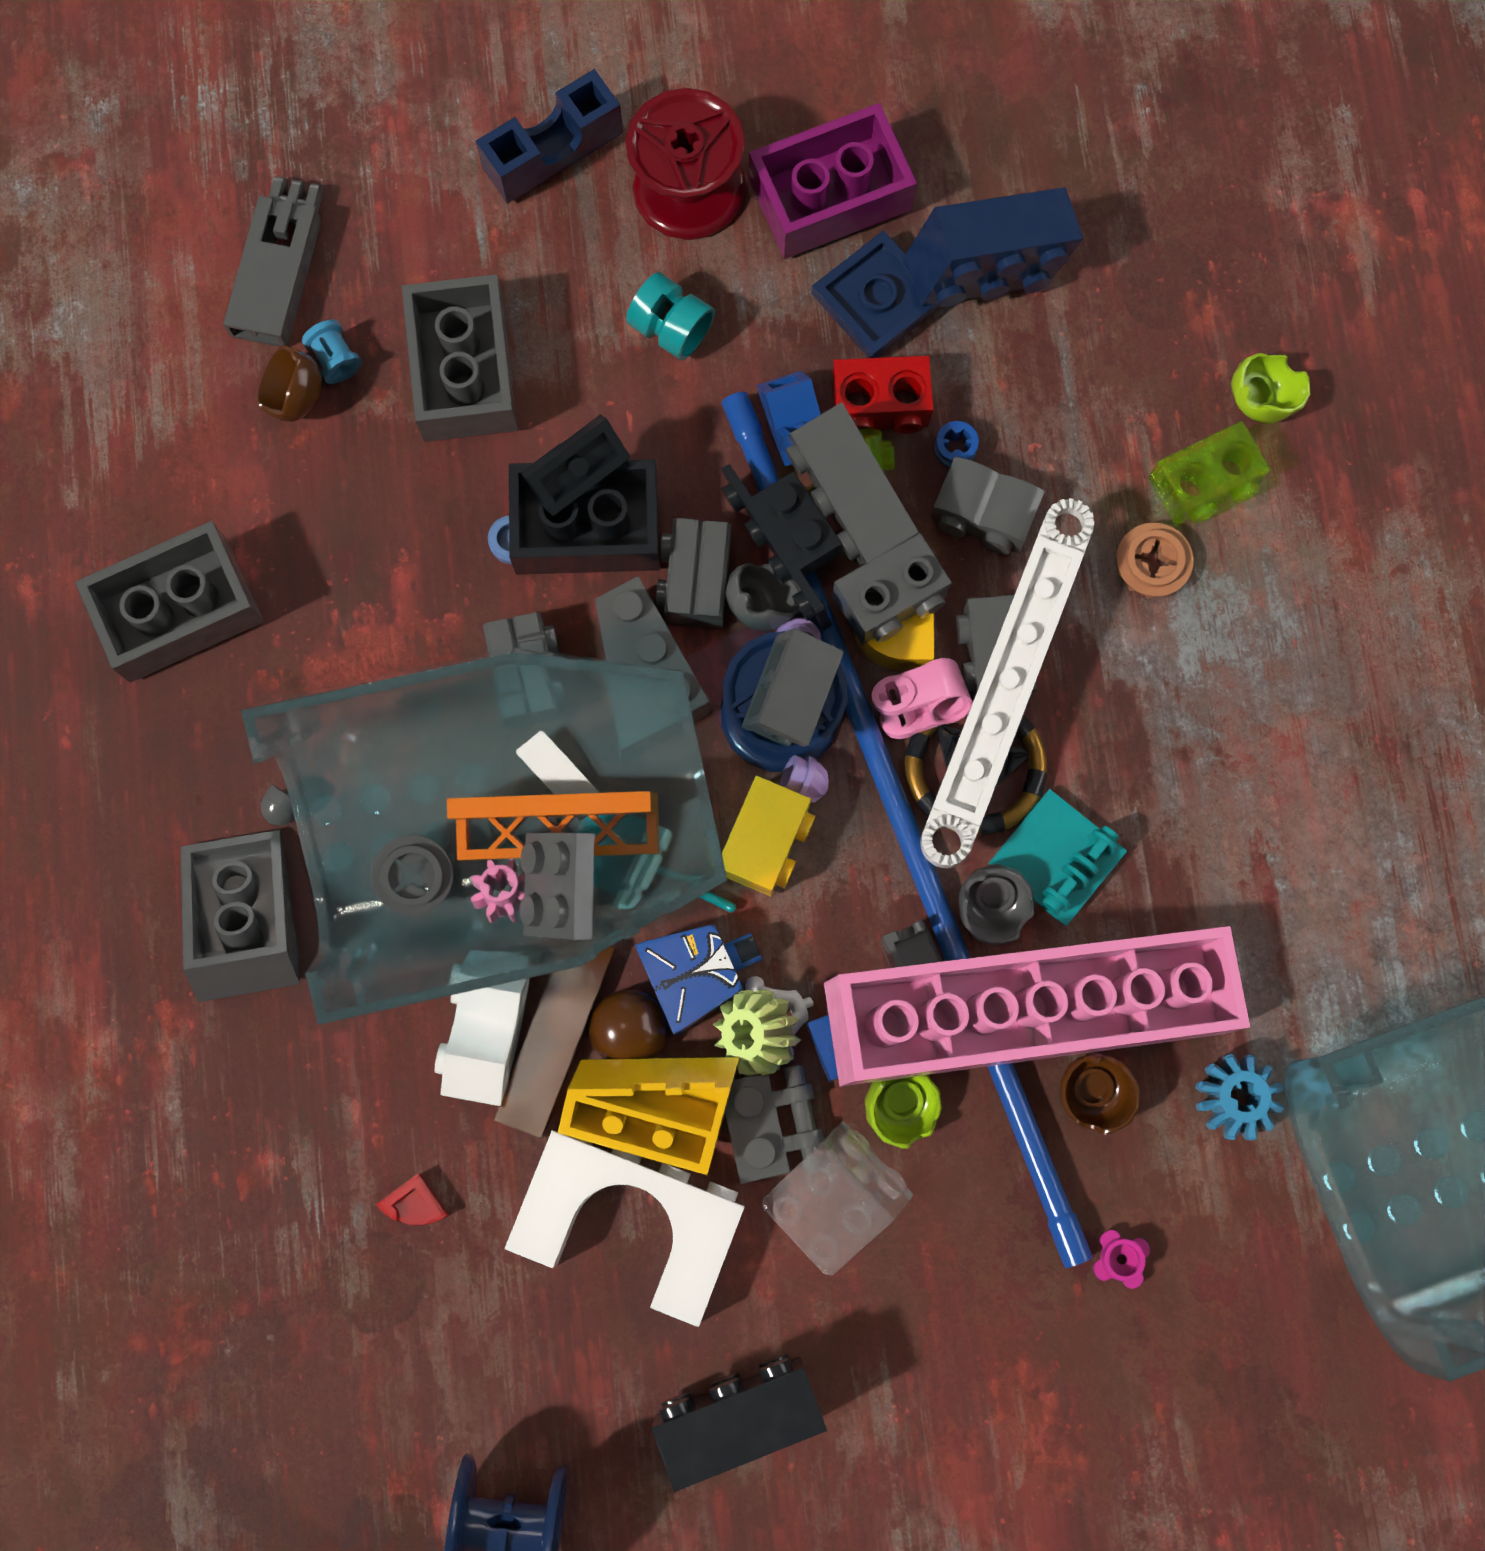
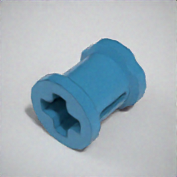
(331, 351)

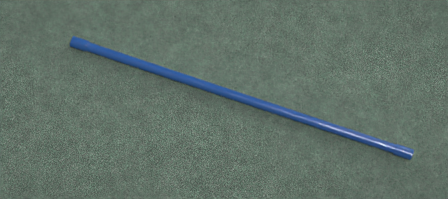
(1061, 1219)

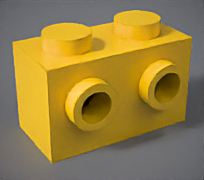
(765, 835)

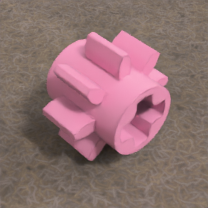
(496, 878)

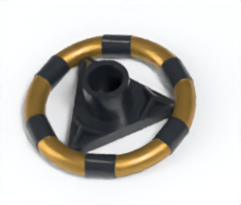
(1016, 756)

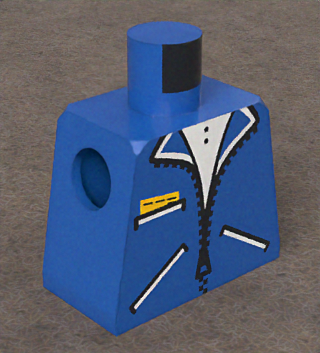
(695, 972)

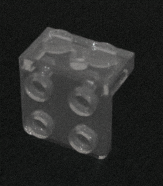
(837, 1199)

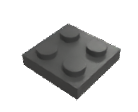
(558, 885)

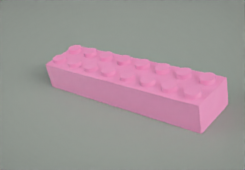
(1034, 1005)

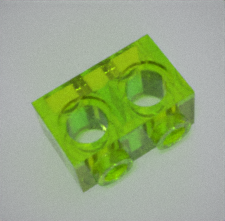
(1204, 467)

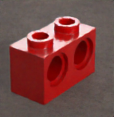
(879, 382)

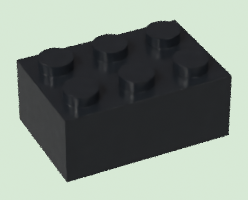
(600, 531)
(736, 1421)

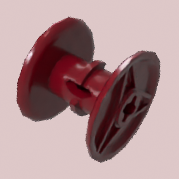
(687, 163)

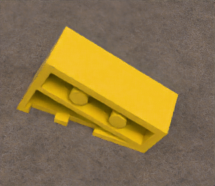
(651, 1107)

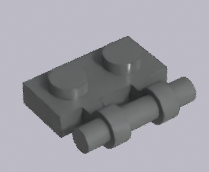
(756, 1127)

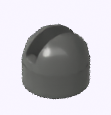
(277, 807)

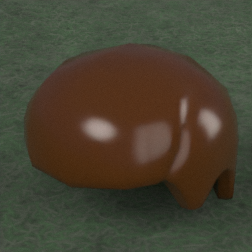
(289, 385)
(628, 1026)
(1100, 1093)

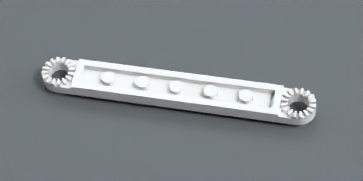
(1007, 683)

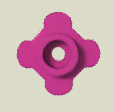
(1135, 1252)

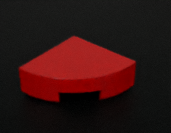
(413, 1203)

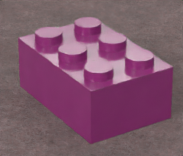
(831, 180)

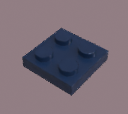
(873, 296)

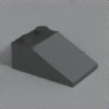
(237, 917)

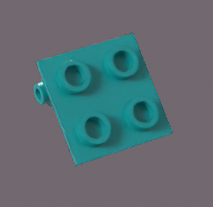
(1060, 856)

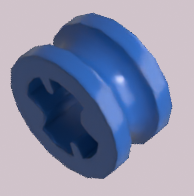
(955, 431)

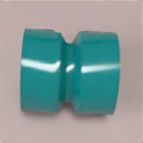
(664, 312)

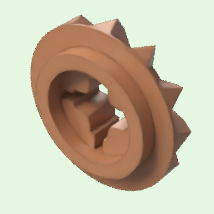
(1171, 548)

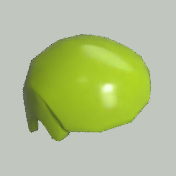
(1269, 388)
(903, 1109)

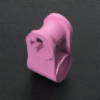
(925, 697)

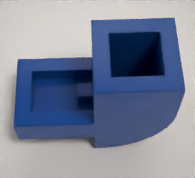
(787, 406)

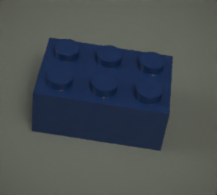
(993, 247)

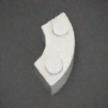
(482, 1042)

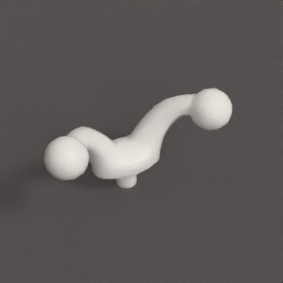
(797, 1005)

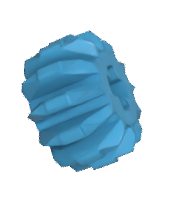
(1252, 1085)

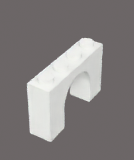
(699, 1218)

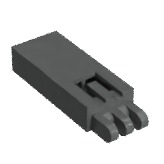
(273, 274)

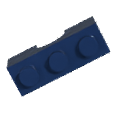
(580, 123)

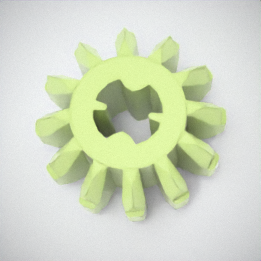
(757, 1031)

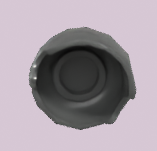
(760, 598)
(996, 904)

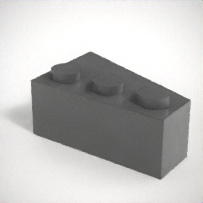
(850, 485)
(638, 635)

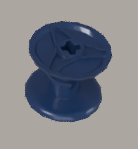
(738, 690)
(503, 1524)

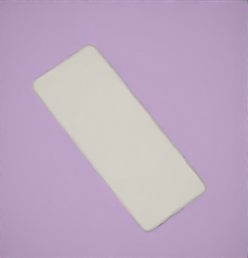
(554, 767)

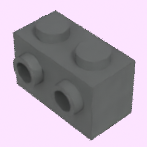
(892, 590)

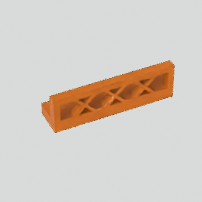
(554, 806)

